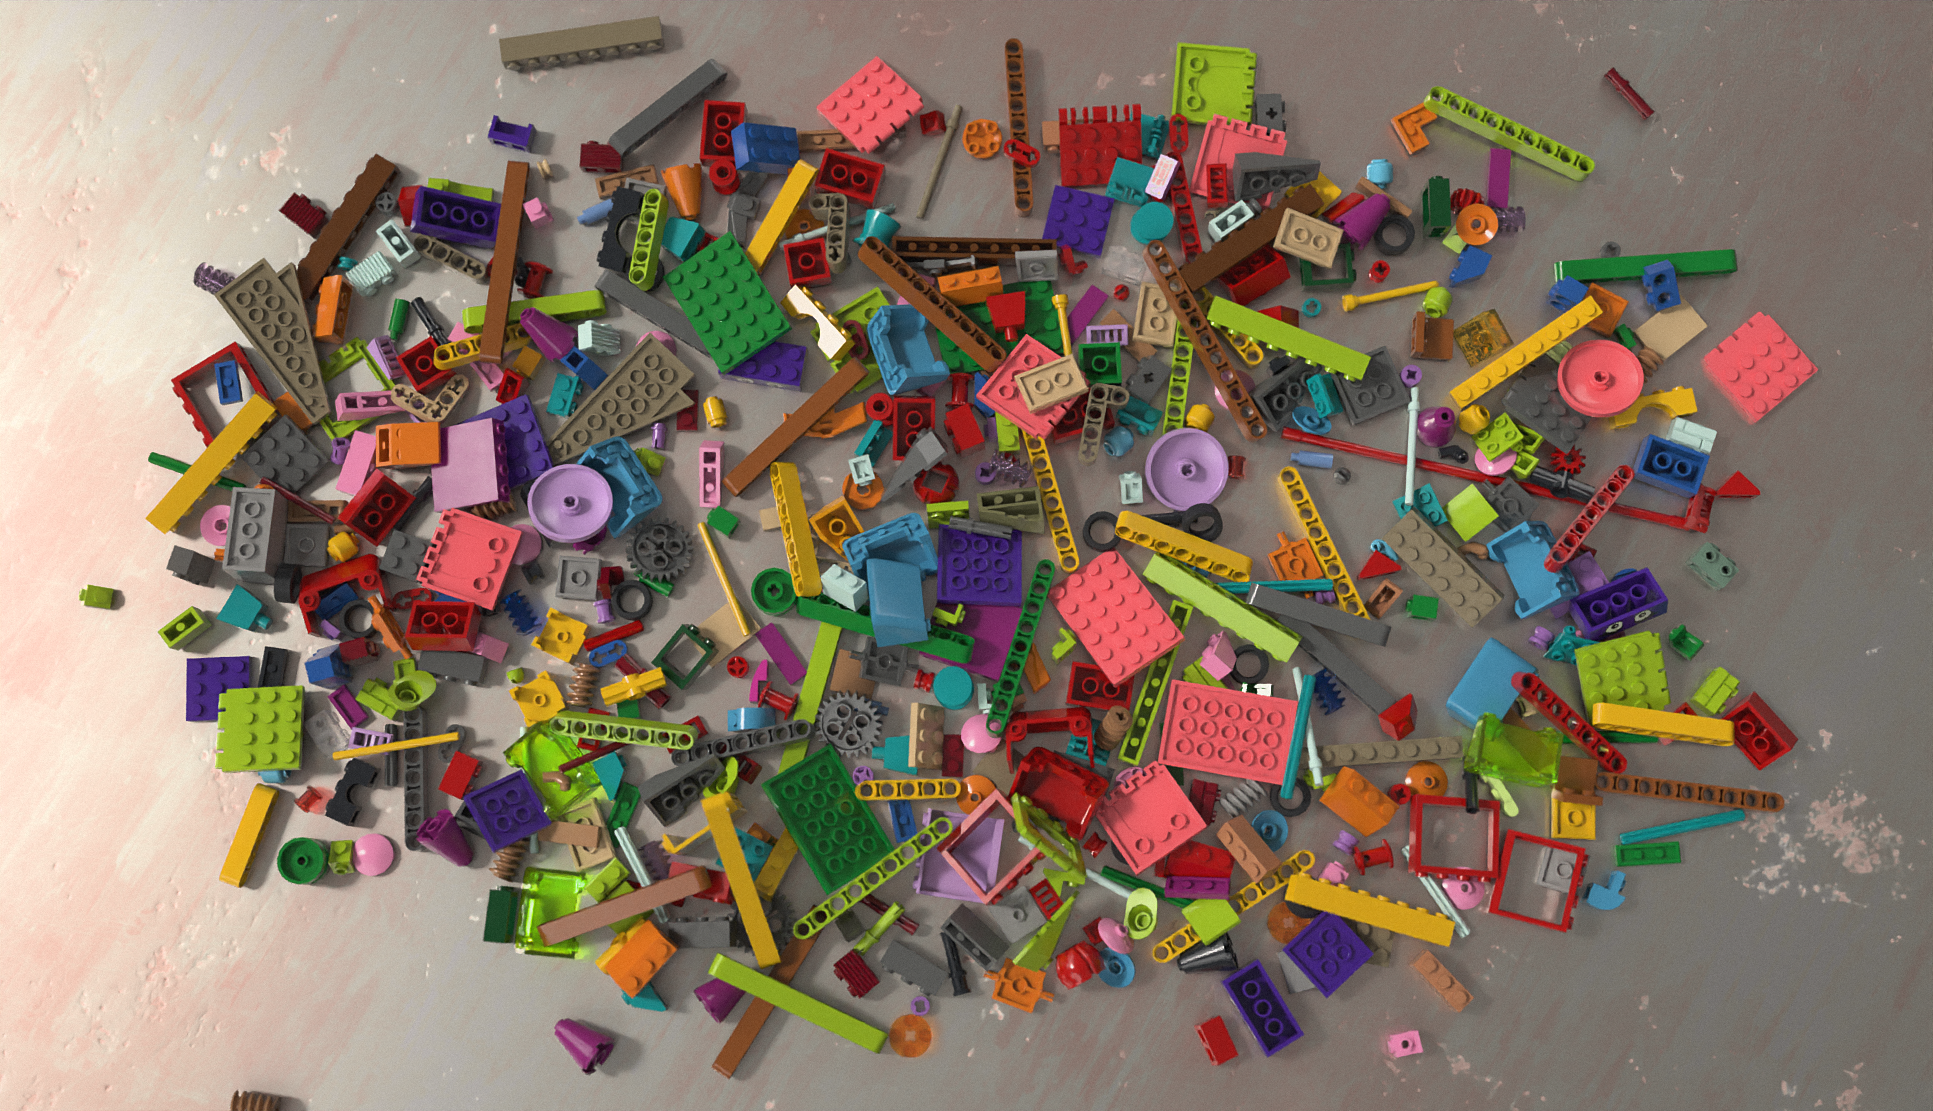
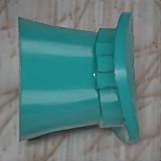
(1151, 223)
(878, 226)
(953, 688)

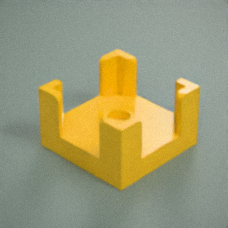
(562, 636)
(539, 699)

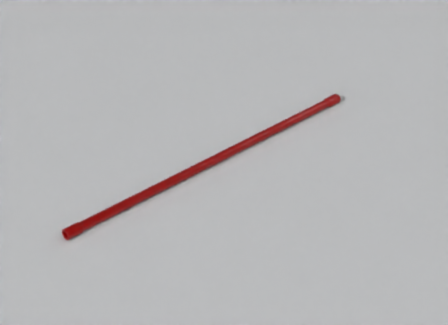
(1300, 436)

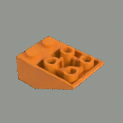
(408, 445)

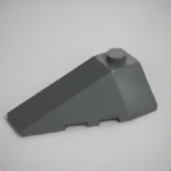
(1263, 173)
(1283, 392)
(923, 453)
(673, 790)

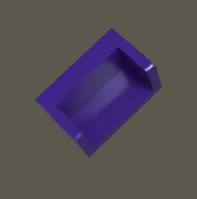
(511, 135)

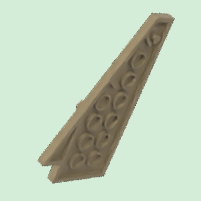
(276, 323)
(633, 396)

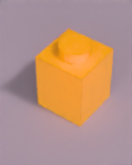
(529, 363)

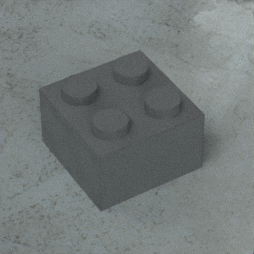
(405, 555)

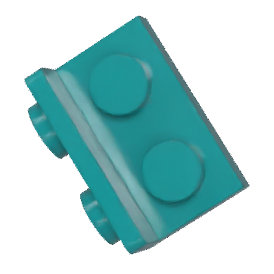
(564, 395)
(1324, 395)
(1139, 415)
(874, 442)

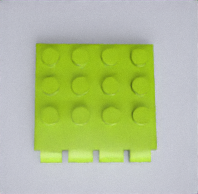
(1213, 82)
(863, 311)
(1624, 673)
(260, 729)

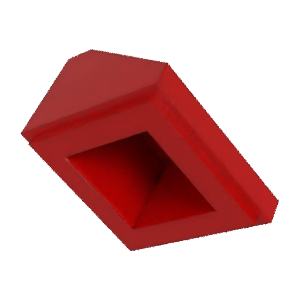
(933, 123)

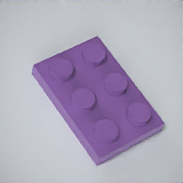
(1587, 576)

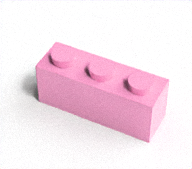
(359, 463)

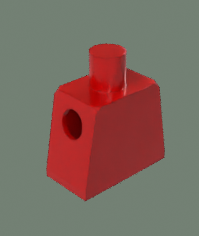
(1007, 313)

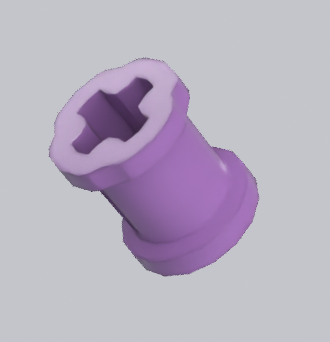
(339, 450)
(604, 611)

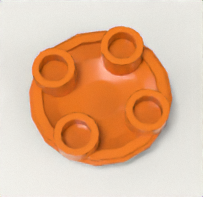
(982, 138)

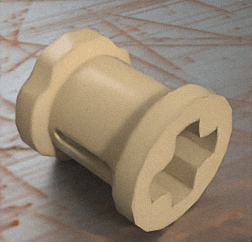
(1526, 708)

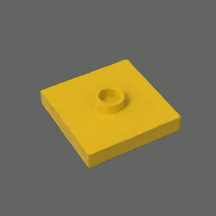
(1326, 190)
(1573, 820)

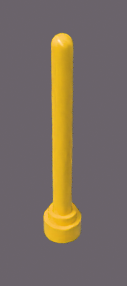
(1060, 302)
(1351, 302)

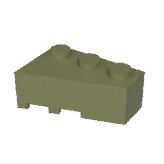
(1013, 508)

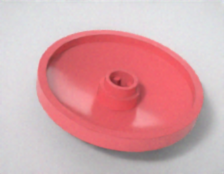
(1600, 378)

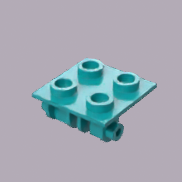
(1153, 134)
(1129, 182)
(1426, 503)
(1564, 644)
(1079, 747)
(754, 852)

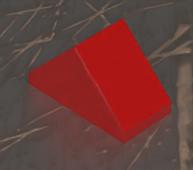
(406, 203)
(1283, 314)
(511, 386)
(1737, 487)
(1377, 566)

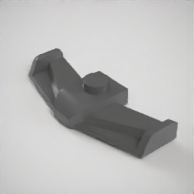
(744, 205)
(940, 267)

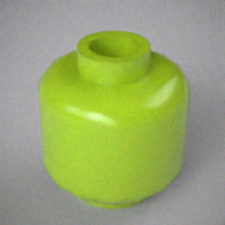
(1437, 302)

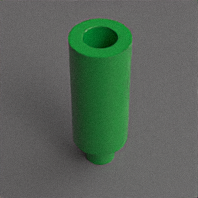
(398, 318)
(664, 588)

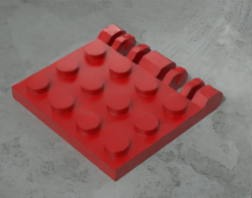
(1092, 147)

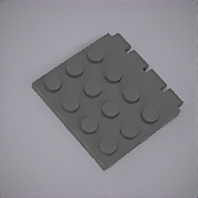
(1539, 405)

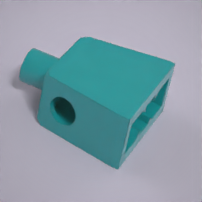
(682, 237)
(245, 610)
(895, 755)

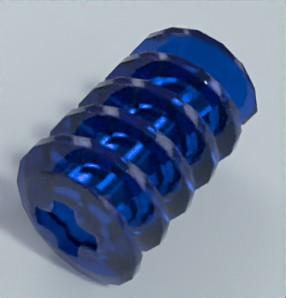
(519, 614)
(1326, 693)

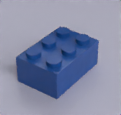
(765, 148)
(1670, 466)

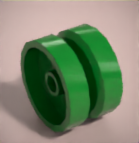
(765, 584)
(291, 861)

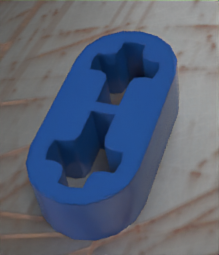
(606, 649)

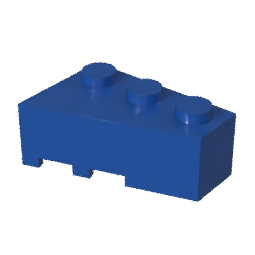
(327, 668)

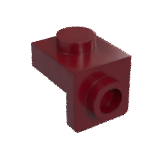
(609, 577)

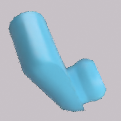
(1384, 548)

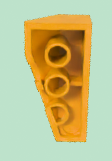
(836, 524)

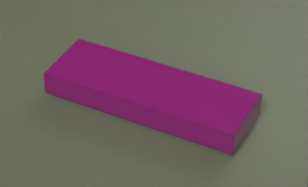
(1498, 178)
(1085, 311)
(781, 653)
(1197, 887)

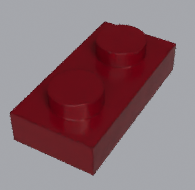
(688, 418)
(952, 756)

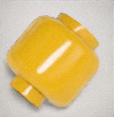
(1199, 417)
(1474, 419)
(343, 546)

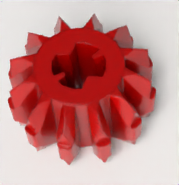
(1464, 197)
(1575, 458)

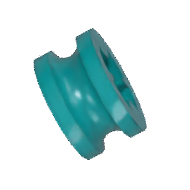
(346, 264)
(1316, 303)

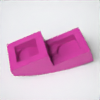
(761, 675)

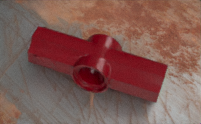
(629, 666)

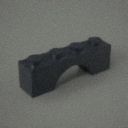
(625, 204)

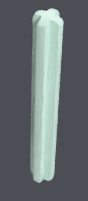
(639, 868)
(1442, 900)

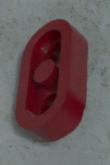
(859, 338)

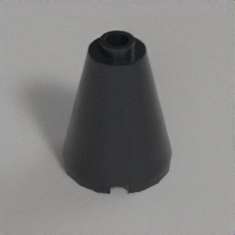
(1214, 957)

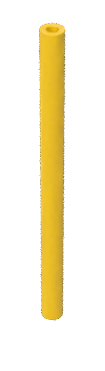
(724, 579)
(396, 746)

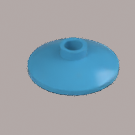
(1310, 421)
(1276, 828)
(1117, 975)

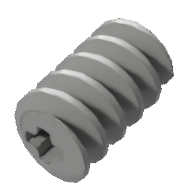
(1243, 797)

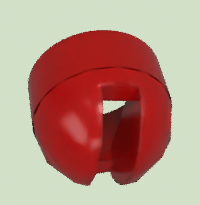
(1124, 295)

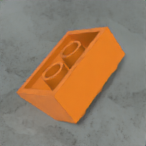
(971, 285)
(332, 310)
(1359, 802)
(641, 958)

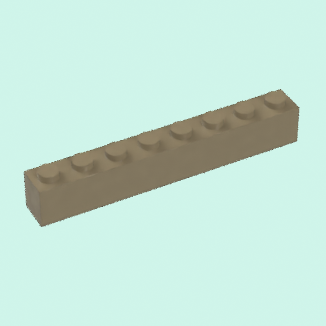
(581, 43)
(1386, 752)

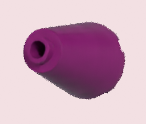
(1364, 219)
(548, 333)
(1436, 426)
(445, 838)
(718, 998)
(583, 1044)

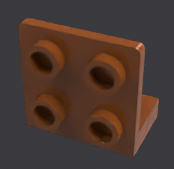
(1431, 337)
(1577, 781)

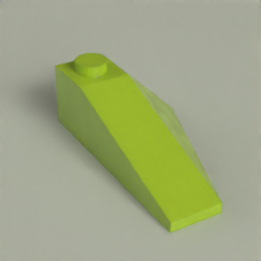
(1041, 947)

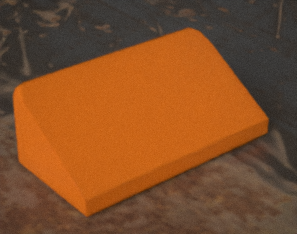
(288, 406)

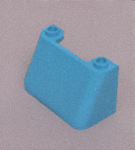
(903, 349)
(629, 482)
(898, 540)
(1523, 556)
(897, 602)
(1488, 684)

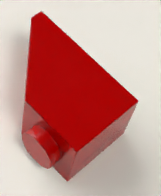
(1399, 718)

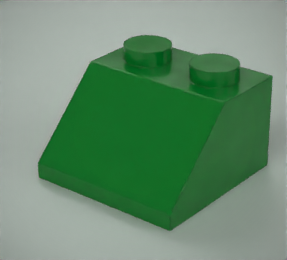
(1100, 362)

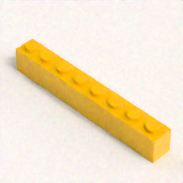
(1525, 353)
(211, 462)
(1369, 910)

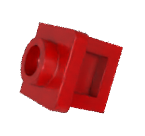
(1066, 259)

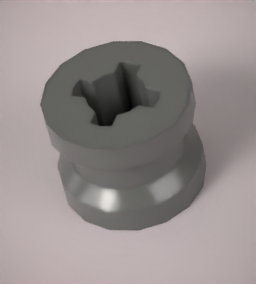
(384, 200)

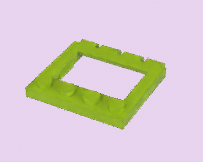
(339, 362)
(1023, 811)

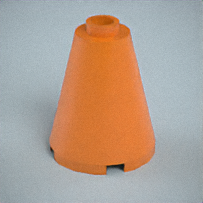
(685, 189)

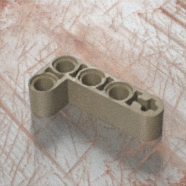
(834, 233)
(453, 256)
(1097, 424)

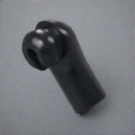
(522, 273)
(1454, 452)

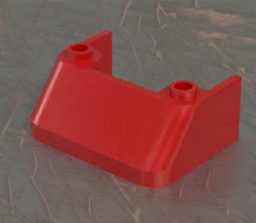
(361, 569)
(1076, 720)

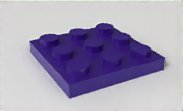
(1078, 220)
(211, 677)
(507, 811)
(1327, 952)

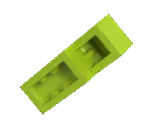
(462, 189)

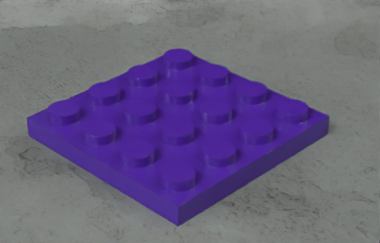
(525, 442)
(979, 568)

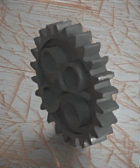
(672, 538)
(865, 733)
(783, 915)

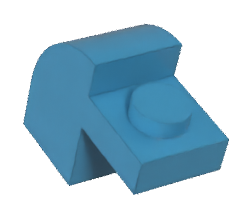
(750, 718)
(1608, 897)

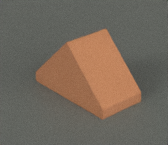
(1382, 598)

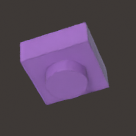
(990, 429)
(331, 630)

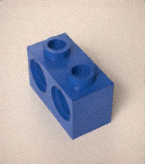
(1665, 284)
(1566, 294)

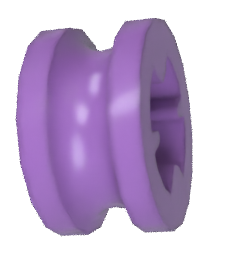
(926, 1004)

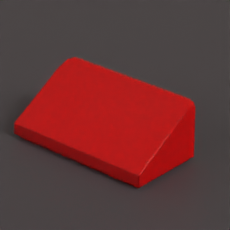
(1342, 207)

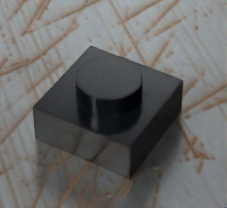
(1277, 364)

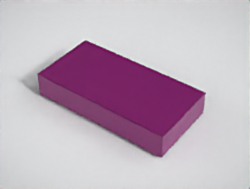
(348, 706)

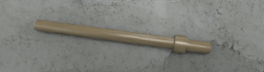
(952, 126)

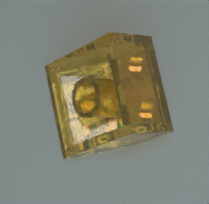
(1482, 337)

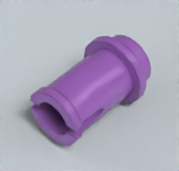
(658, 437)

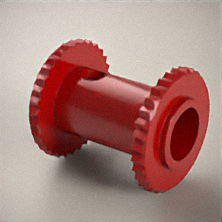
(722, 169)
(534, 282)
(959, 390)
(876, 404)
(778, 700)
(1375, 857)

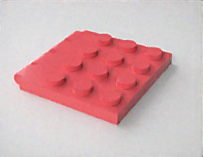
(871, 105)
(1221, 145)
(1759, 366)
(1005, 398)
(469, 558)
(1149, 817)

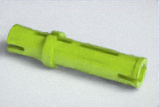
(873, 935)

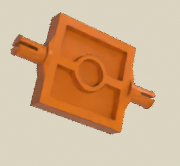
(1295, 561)
(392, 633)
(1018, 986)

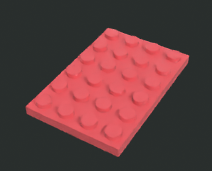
(1114, 616)
(1227, 732)

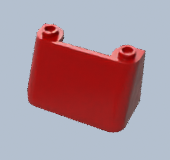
(1060, 789)

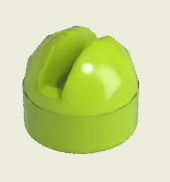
(516, 675)

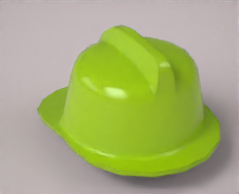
(412, 690)
(726, 780)
(1141, 913)

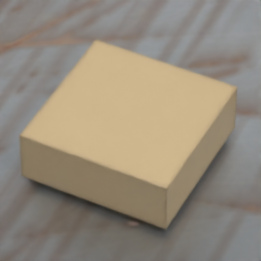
(770, 518)

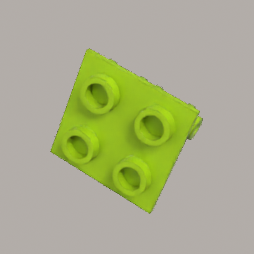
(1499, 437)

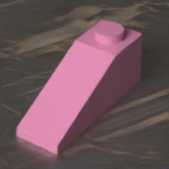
(365, 405)
(711, 473)

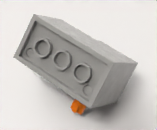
(255, 534)

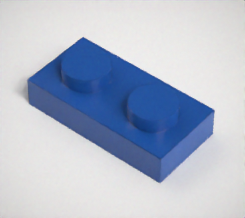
(228, 382)
(335, 600)
(902, 820)

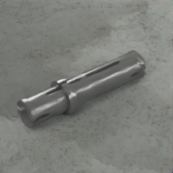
(980, 527)

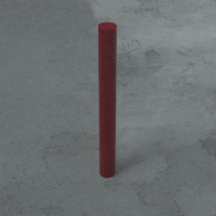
(299, 501)
(591, 756)

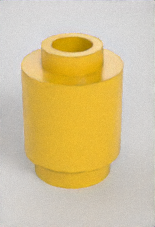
(715, 412)

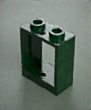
(1436, 207)
(1312, 285)
(671, 671)
(501, 915)

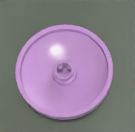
(1186, 468)
(570, 503)

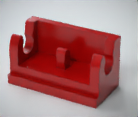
(1699, 509)
(1216, 1040)

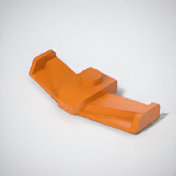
(836, 423)
(1034, 669)

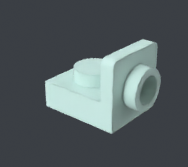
(861, 470)
(1131, 487)
(983, 696)

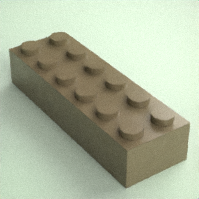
(1443, 567)

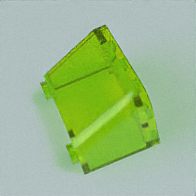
(544, 751)
(1514, 753)
(545, 897)

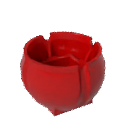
(930, 496)
(1078, 964)

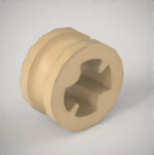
(544, 168)

